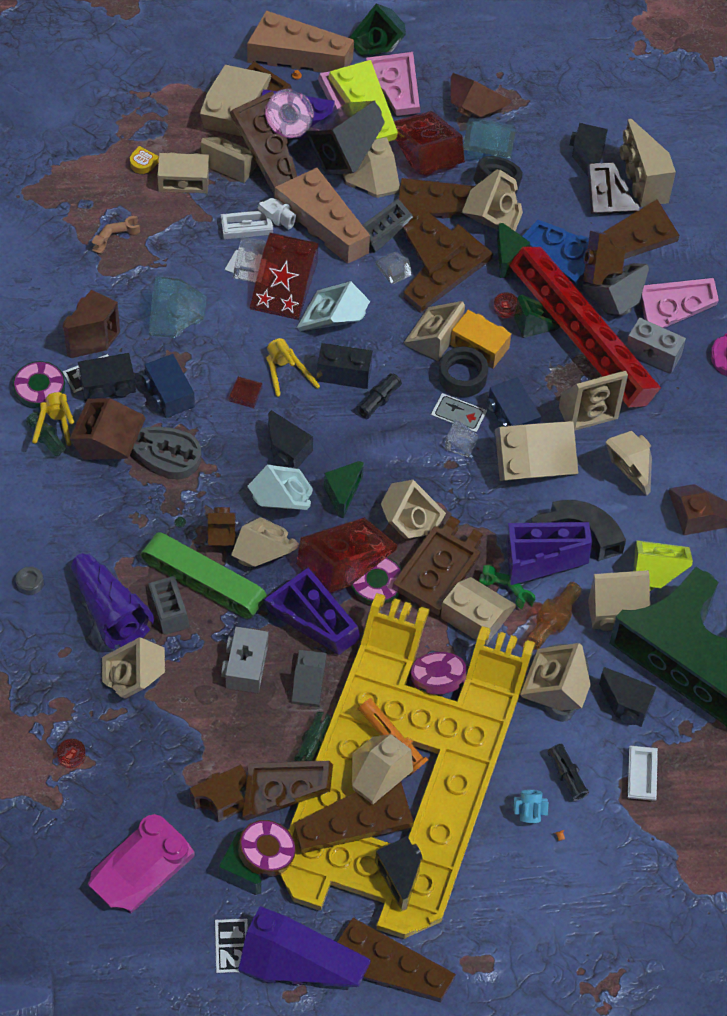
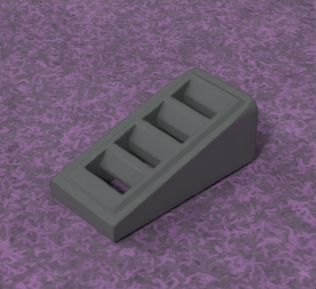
(379, 219)
(175, 619)

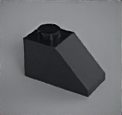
(588, 145)
(288, 442)
(627, 696)
(400, 868)

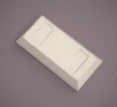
(642, 773)

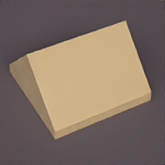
(228, 158)
(434, 329)

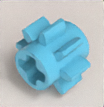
(530, 806)

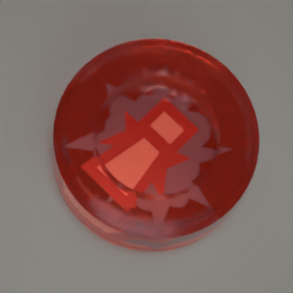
(505, 305)
(71, 753)

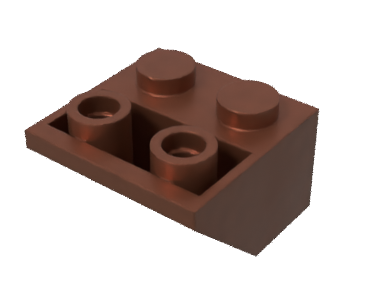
(91, 325)
(106, 430)

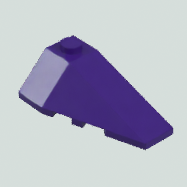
(293, 952)

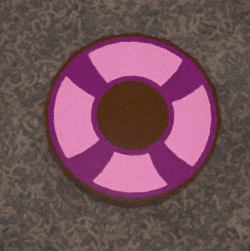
(266, 847)

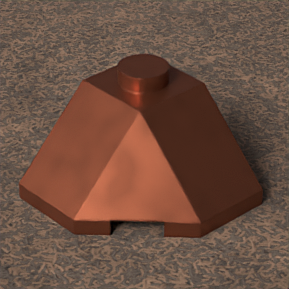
(474, 97)
(698, 509)

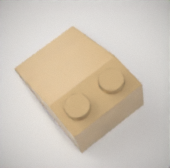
(230, 90)
(593, 400)
(536, 450)

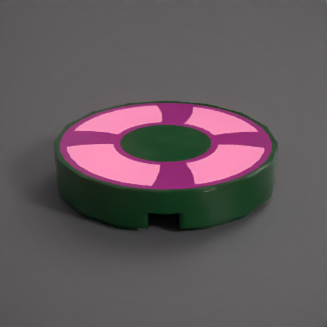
(36, 382)
(378, 580)

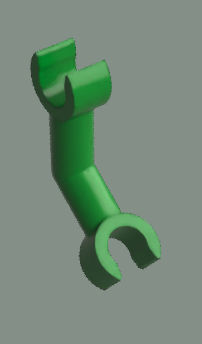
(490, 576)

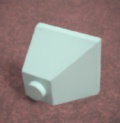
(334, 307)

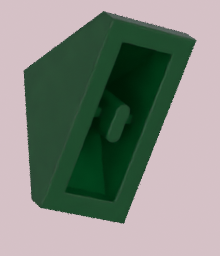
(508, 245)
(533, 317)
(342, 485)
(236, 873)

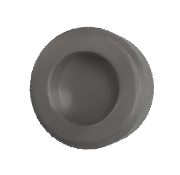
(29, 580)

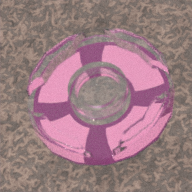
(289, 113)

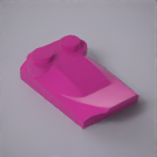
(141, 864)

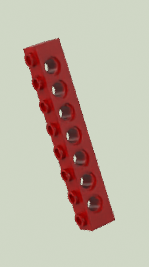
(583, 324)

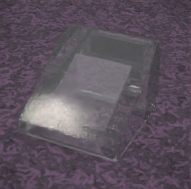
(394, 267)
(460, 439)

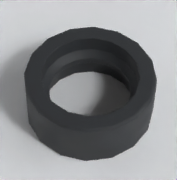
(491, 163)
(468, 356)

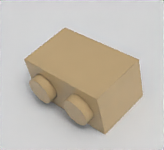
(183, 173)

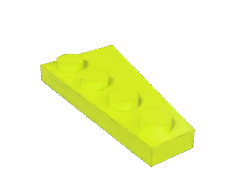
(360, 84)

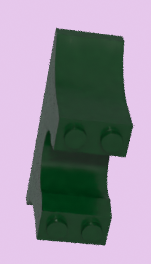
(677, 646)

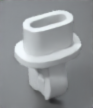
(278, 212)

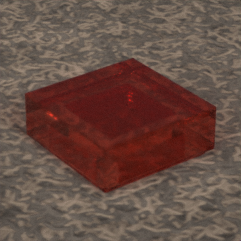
(245, 392)

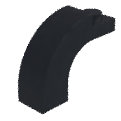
(605, 532)

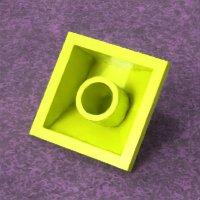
(662, 561)

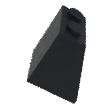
(346, 136)

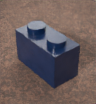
(169, 386)
(512, 404)

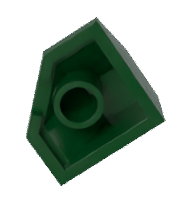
(378, 31)

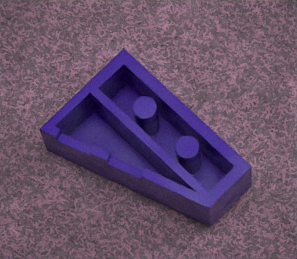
(546, 548)
(314, 612)

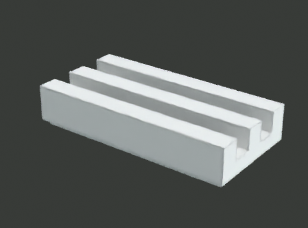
(247, 227)

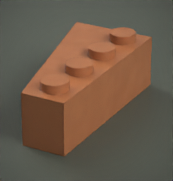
(298, 44)
(325, 214)

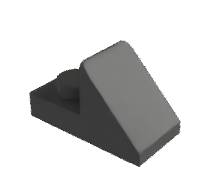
(309, 678)

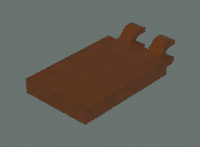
(438, 566)

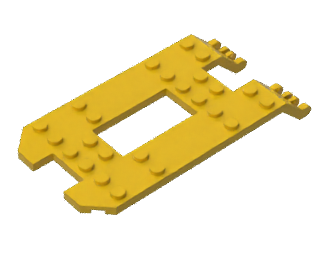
(461, 732)

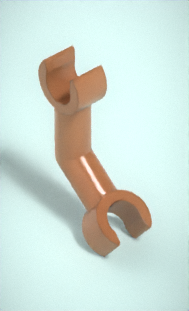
(101, 240)

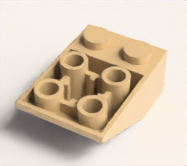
(647, 165)

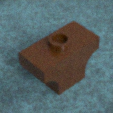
(602, 258)
(222, 527)
(221, 793)

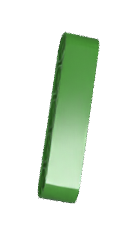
(203, 575)

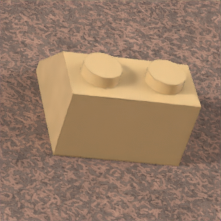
(615, 593)
(474, 606)

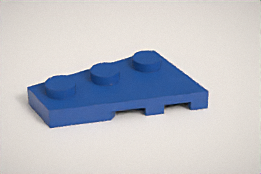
(562, 247)

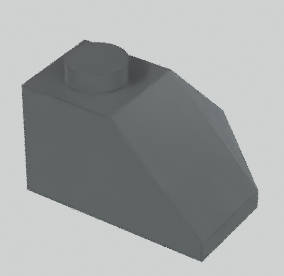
(619, 291)

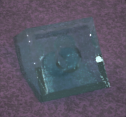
(490, 138)

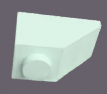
(281, 488)

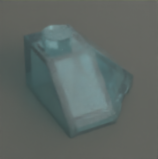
(175, 307)

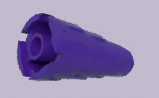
(117, 611)

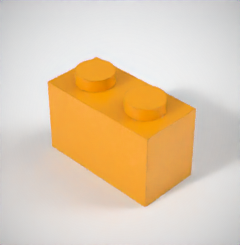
(481, 335)

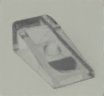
(248, 259)

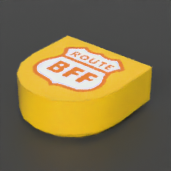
(143, 161)

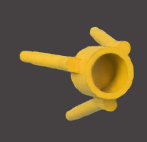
(282, 355)
(57, 408)

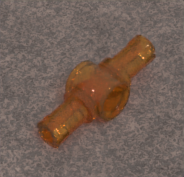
(554, 615)

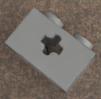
(655, 345)
(253, 647)

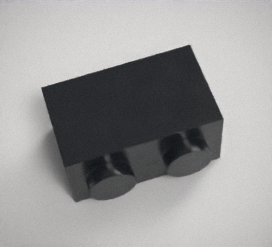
(344, 365)
(107, 376)

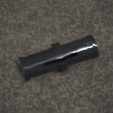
(379, 395)
(559, 757)

